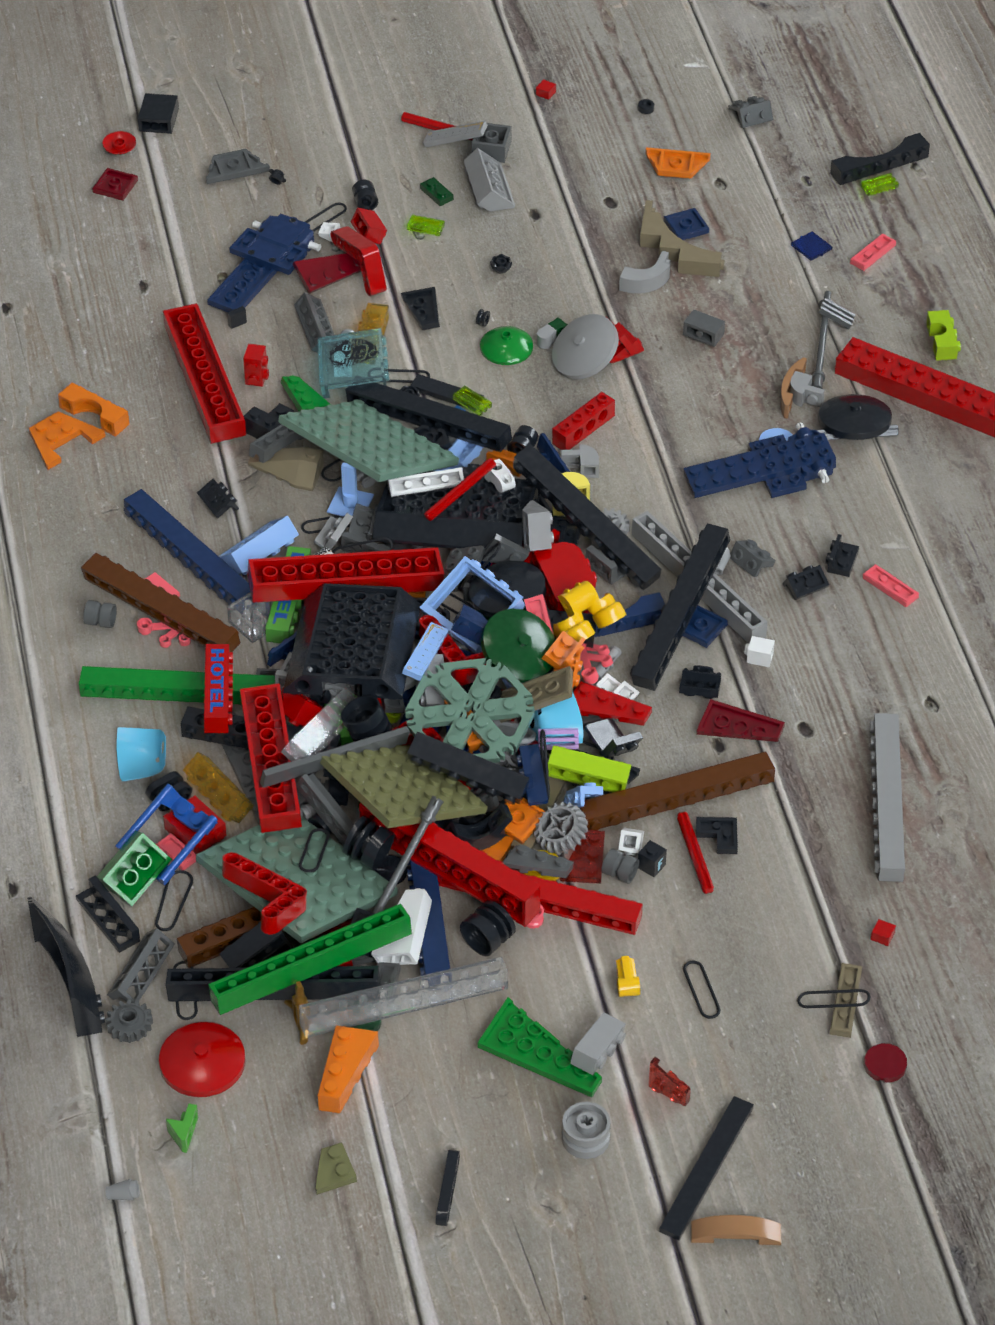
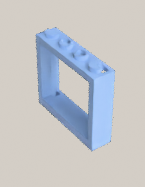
(452, 580)

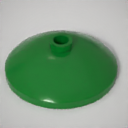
(506, 345)

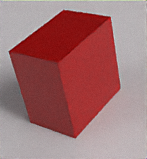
(546, 89)
(883, 932)

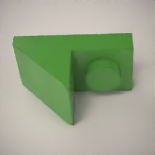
(183, 1130)

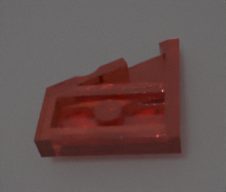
(668, 1084)

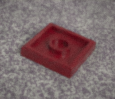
(115, 184)

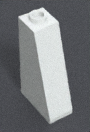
(407, 950)

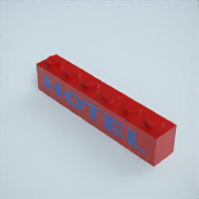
(218, 688)

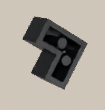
(260, 422)

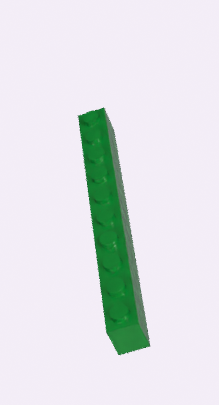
(157, 684)
(310, 959)

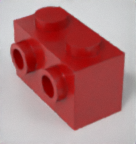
(369, 225)
(256, 365)

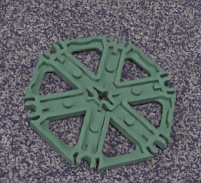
(483, 708)

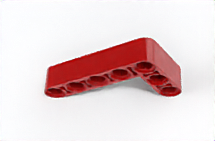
(367, 255)
(452, 653)
(286, 897)

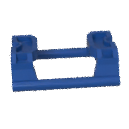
(184, 812)

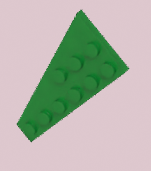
(302, 394)
(531, 1046)

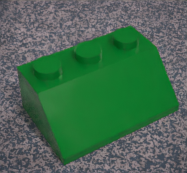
(134, 868)

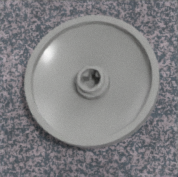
(585, 346)

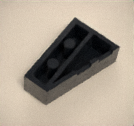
(254, 948)

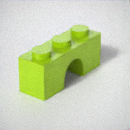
(945, 336)

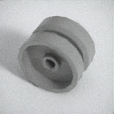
(586, 1130)

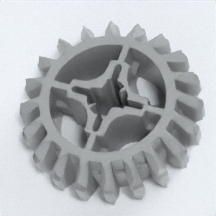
(572, 822)

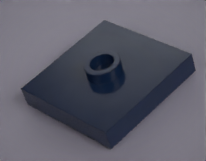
(686, 224)
(704, 626)

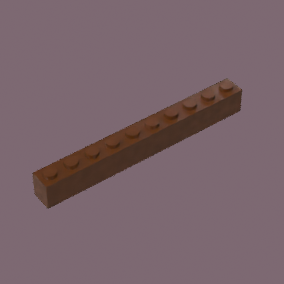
(158, 603)
(678, 791)

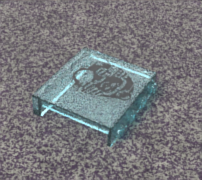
(352, 359)

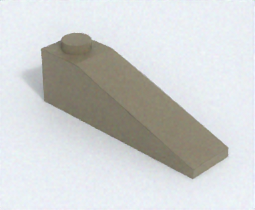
(295, 465)

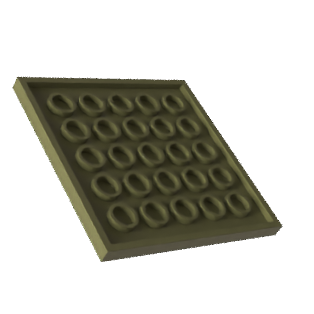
(399, 789)

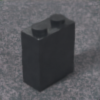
(158, 113)

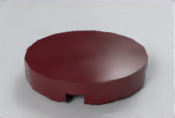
(885, 1062)

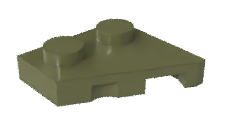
(334, 1169)

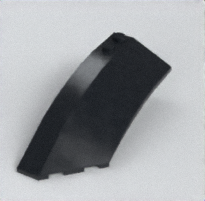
(71, 967)

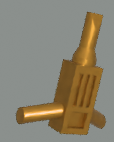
(297, 1000)

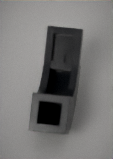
(486, 832)

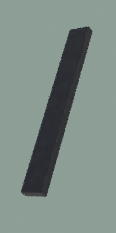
(706, 1168)

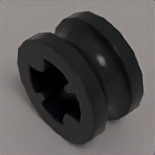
(483, 317)

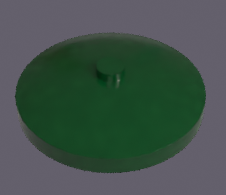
(518, 642)

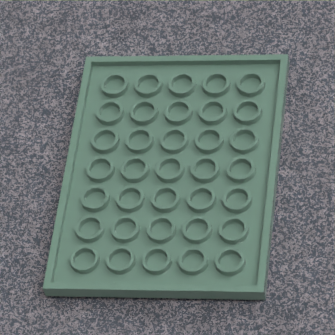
(368, 440)
(332, 890)

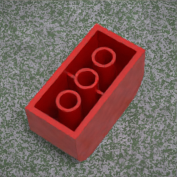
(562, 569)

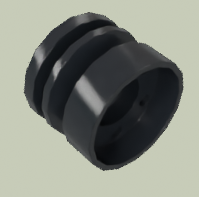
(365, 718)
(367, 842)
(487, 928)

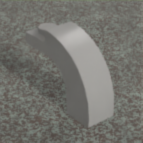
(647, 279)

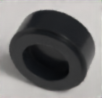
(646, 106)

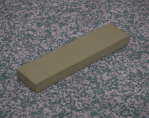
(844, 1016)

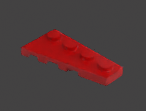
(610, 705)

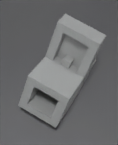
(803, 390)
(585, 458)

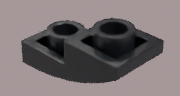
(338, 792)

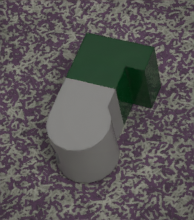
(547, 335)

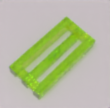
(879, 184)
(425, 225)
(469, 402)

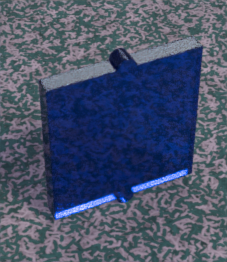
(811, 246)

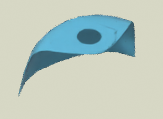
(560, 715)
(138, 752)

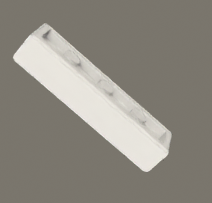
(425, 482)

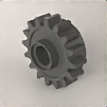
(129, 1021)

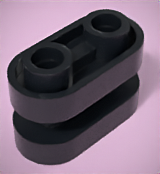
(175, 780)

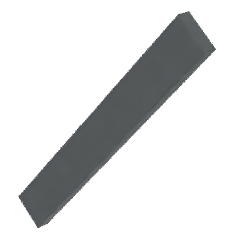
(312, 763)

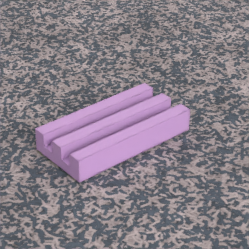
(561, 739)

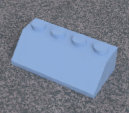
(260, 544)

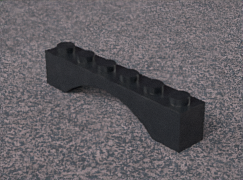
(854, 168)

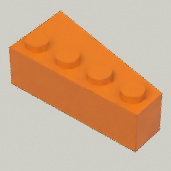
(346, 1060)

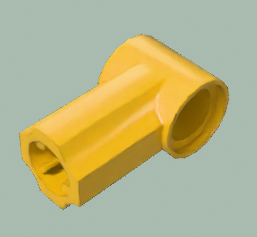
(627, 981)

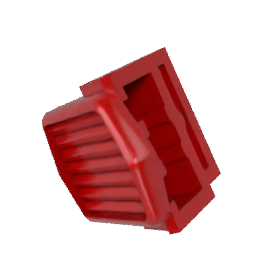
(627, 344)

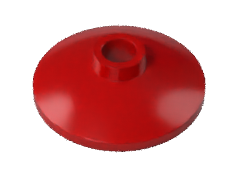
(119, 142)

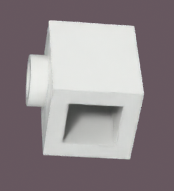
(759, 651)
(631, 841)

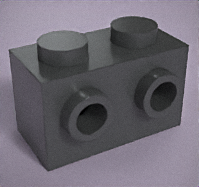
(703, 328)

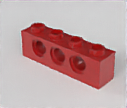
(583, 421)

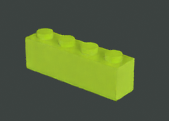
(587, 768)

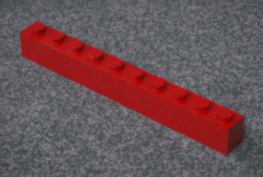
(584, 905)

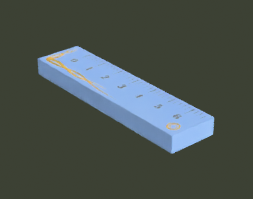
(425, 651)

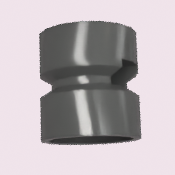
(102, 614)
(622, 866)

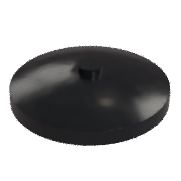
(855, 417)
(518, 575)

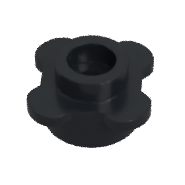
(277, 176)

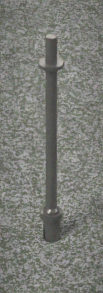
(818, 376)
(427, 818)

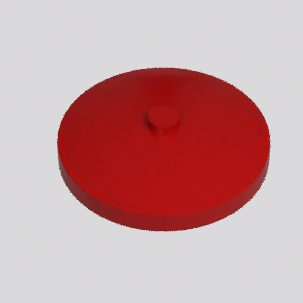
(202, 1059)

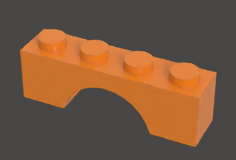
(77, 399)

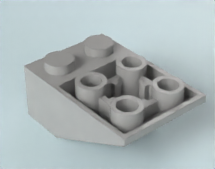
(537, 527)

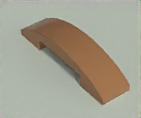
(786, 396)
(735, 1227)

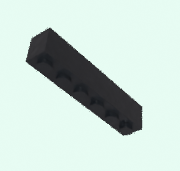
(468, 768)

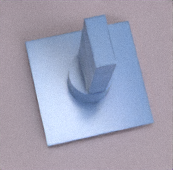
(348, 495)

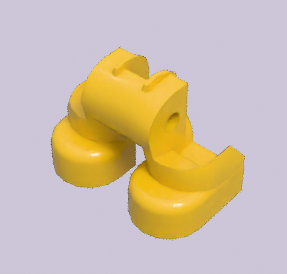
(583, 597)

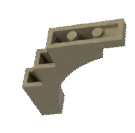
(689, 257)

